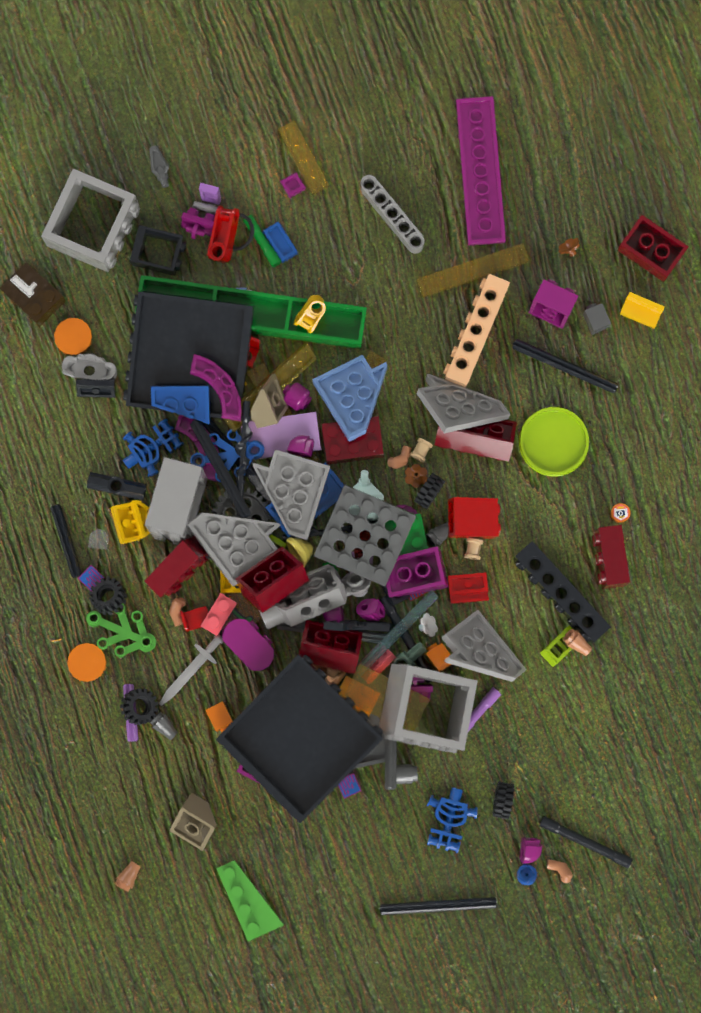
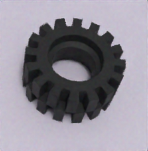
(429, 491)
(114, 603)
(150, 706)
(503, 800)

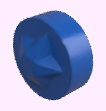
(526, 874)

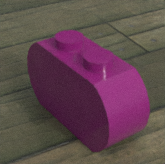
(248, 644)

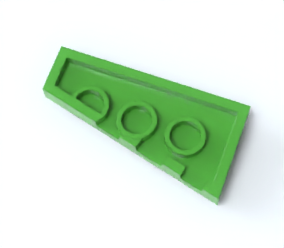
(249, 905)

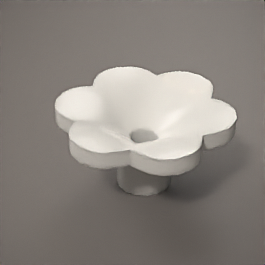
(428, 625)

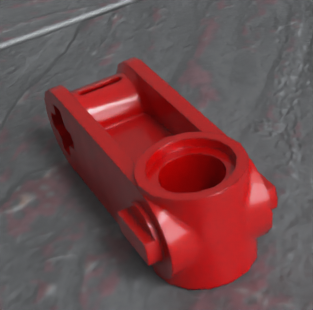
(223, 234)

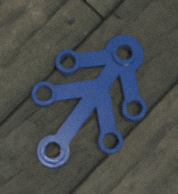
(230, 454)

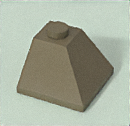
(269, 404)
(194, 822)

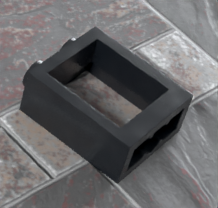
(139, 244)

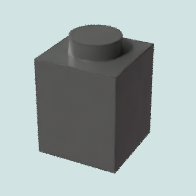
(596, 318)

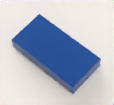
(280, 242)

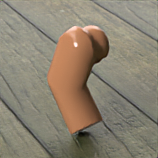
(400, 460)
(175, 609)
(562, 868)

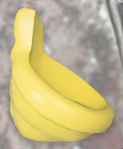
(300, 549)

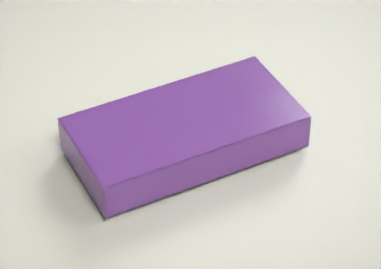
(210, 193)

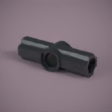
(104, 484)

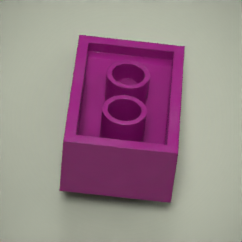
(417, 573)

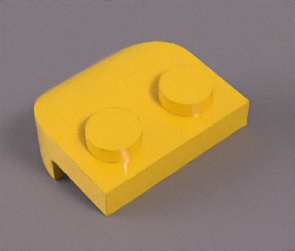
(130, 521)

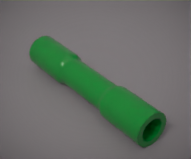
(268, 251)

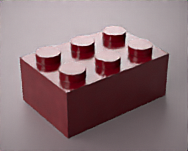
(652, 248)
(340, 450)
(611, 557)
(177, 567)
(272, 579)
(331, 647)

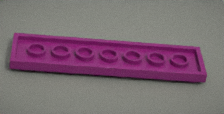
(480, 171)

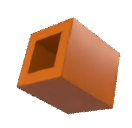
(219, 716)

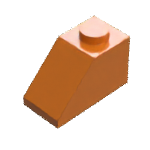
(436, 656)

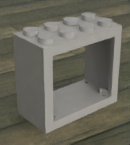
(105, 258)
(175, 500)
(397, 700)

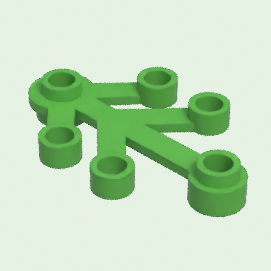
(123, 632)

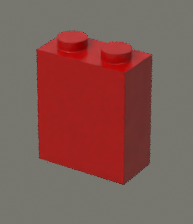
(473, 518)

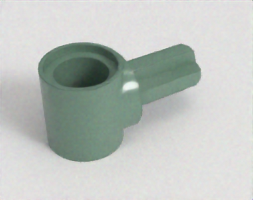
(411, 655)

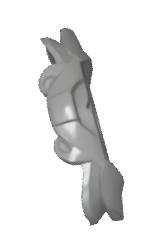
(75, 367)

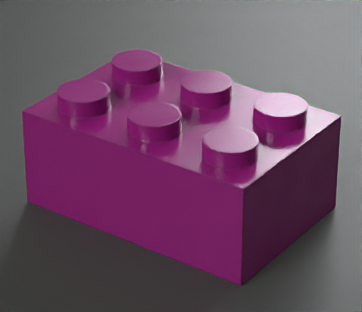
(553, 303)

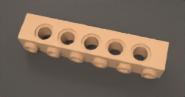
(490, 285)

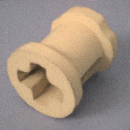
(421, 450)
(473, 549)

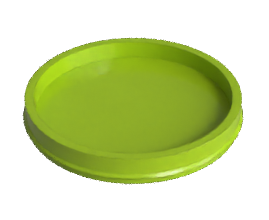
(554, 441)

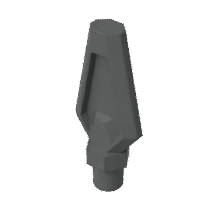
(159, 166)

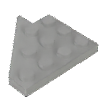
(458, 406)

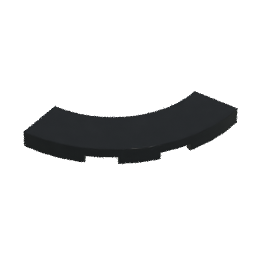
(358, 625)

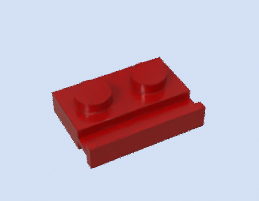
(468, 588)

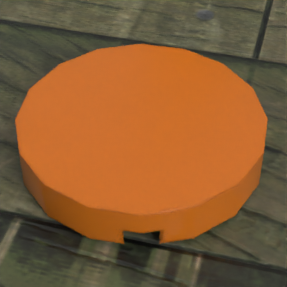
(73, 336)
(86, 662)

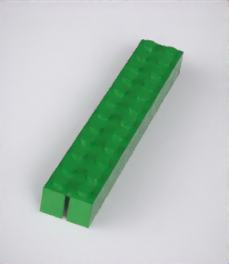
(274, 313)

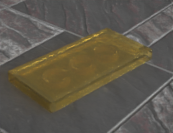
(369, 691)

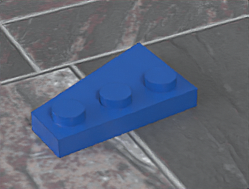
(183, 400)

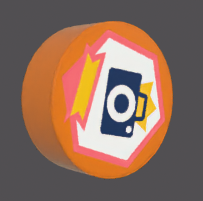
(620, 513)

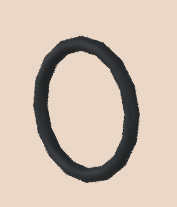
(251, 233)

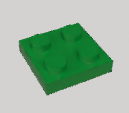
(416, 538)

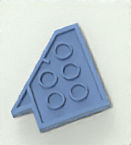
(351, 394)

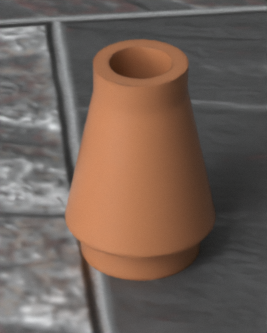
(577, 642)
(127, 877)

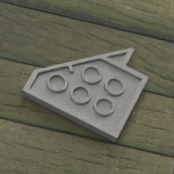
(294, 490)
(233, 541)
(481, 649)

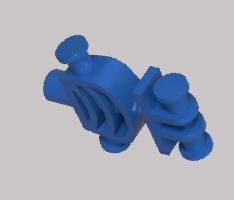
(135, 458)
(454, 800)

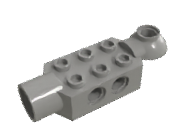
(317, 596)

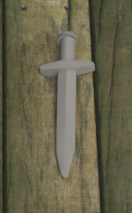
(192, 668)

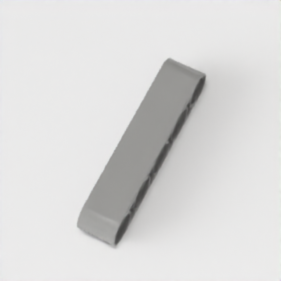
(390, 205)

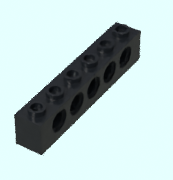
(532, 552)

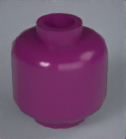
(297, 396)

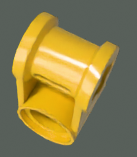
(309, 317)

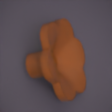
(569, 247)
(414, 480)

